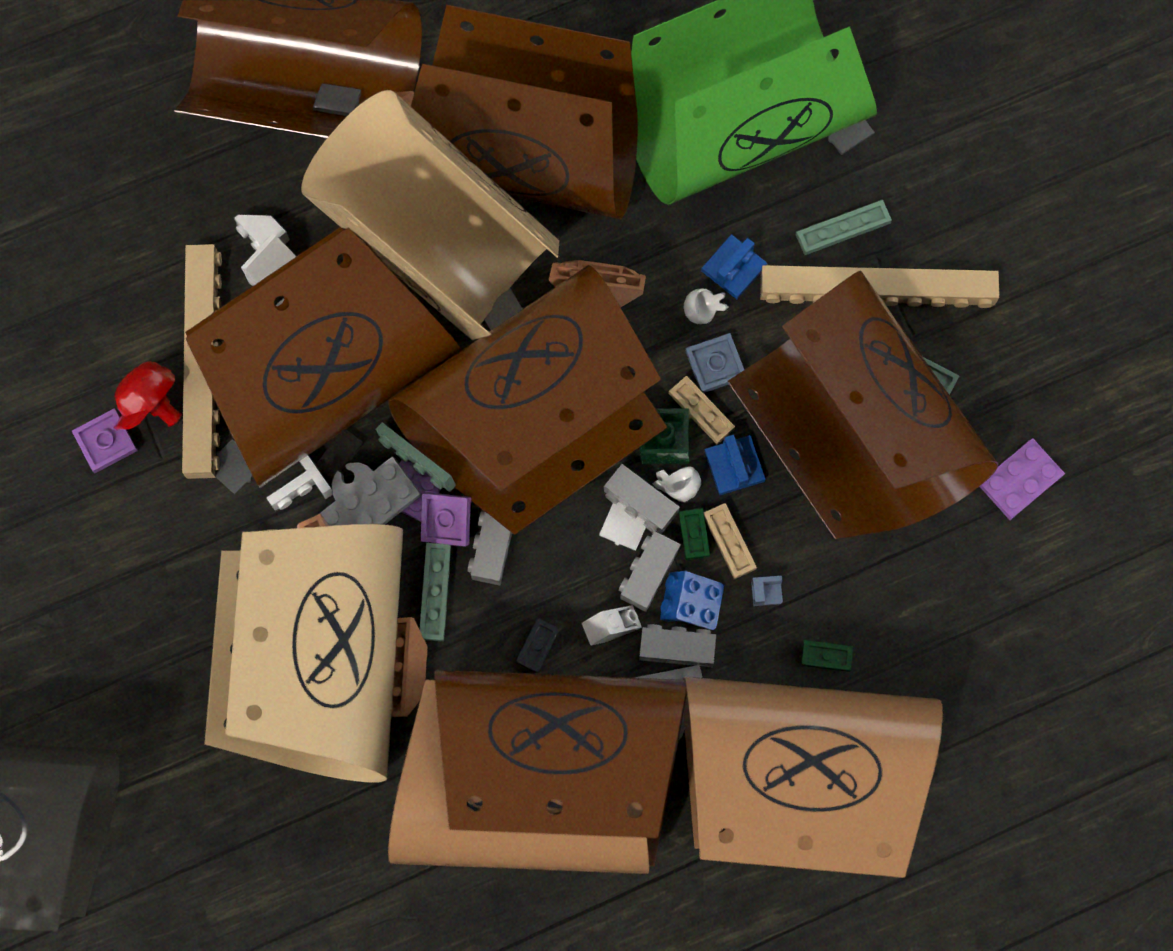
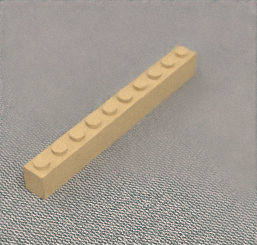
(892, 285)
(198, 402)

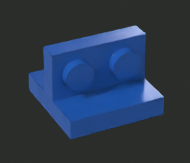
(734, 266)
(734, 464)

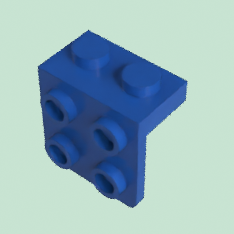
(692, 600)

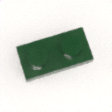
(694, 534)
(827, 655)

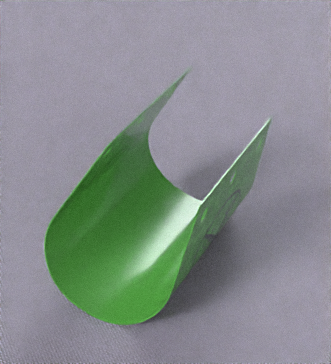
(740, 91)

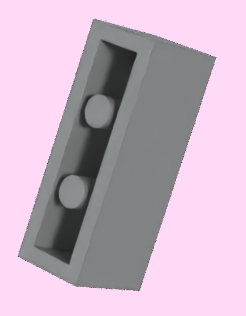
(640, 499)
(491, 551)
(649, 571)
(677, 646)

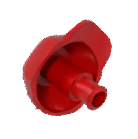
(143, 393)

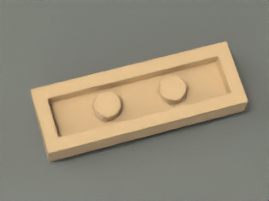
(702, 410)
(729, 541)

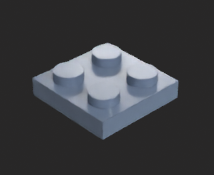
(714, 362)

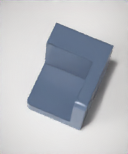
(767, 590)

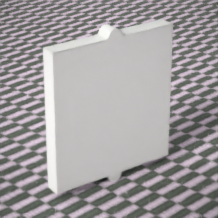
(622, 527)

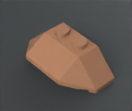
(622, 281)
(408, 667)

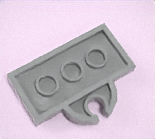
(372, 495)

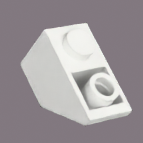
(259, 228)
(611, 624)

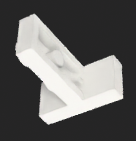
(300, 486)

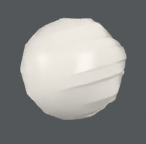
(702, 305)
(680, 485)

